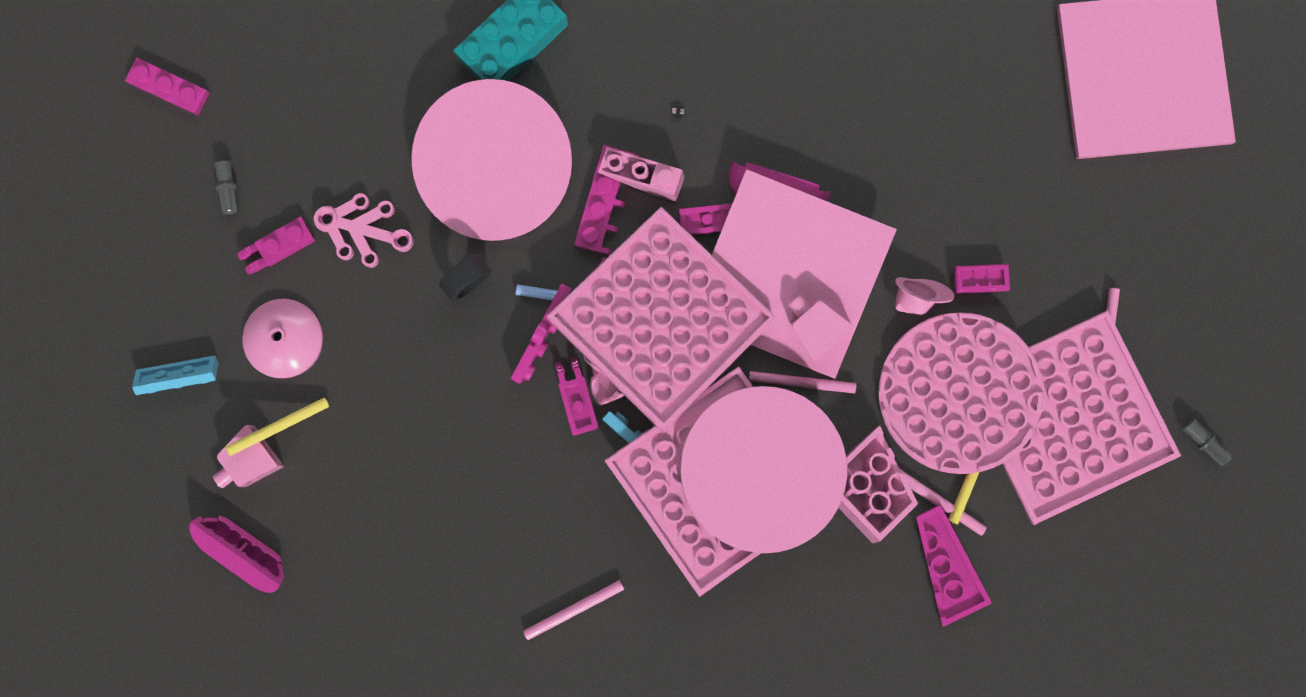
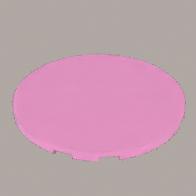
(491, 159)
(960, 393)
(764, 469)

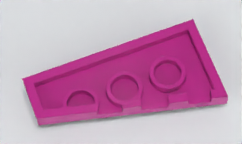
(951, 572)

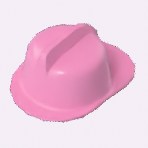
(919, 295)

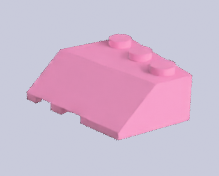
(875, 488)

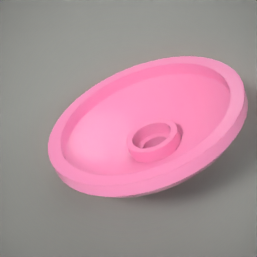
(299, 342)

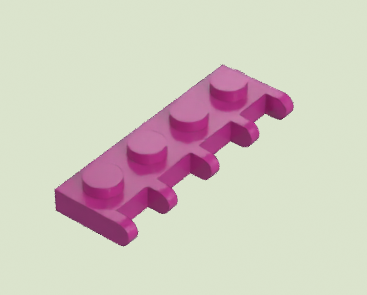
(599, 210)

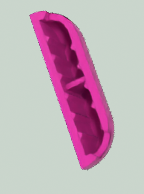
(737, 173)
(238, 552)

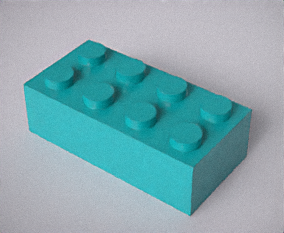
(510, 38)

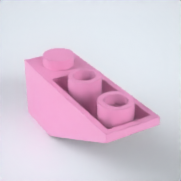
(642, 174)

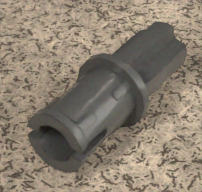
(226, 187)
(1207, 442)

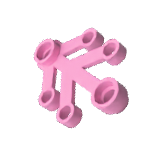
(359, 228)

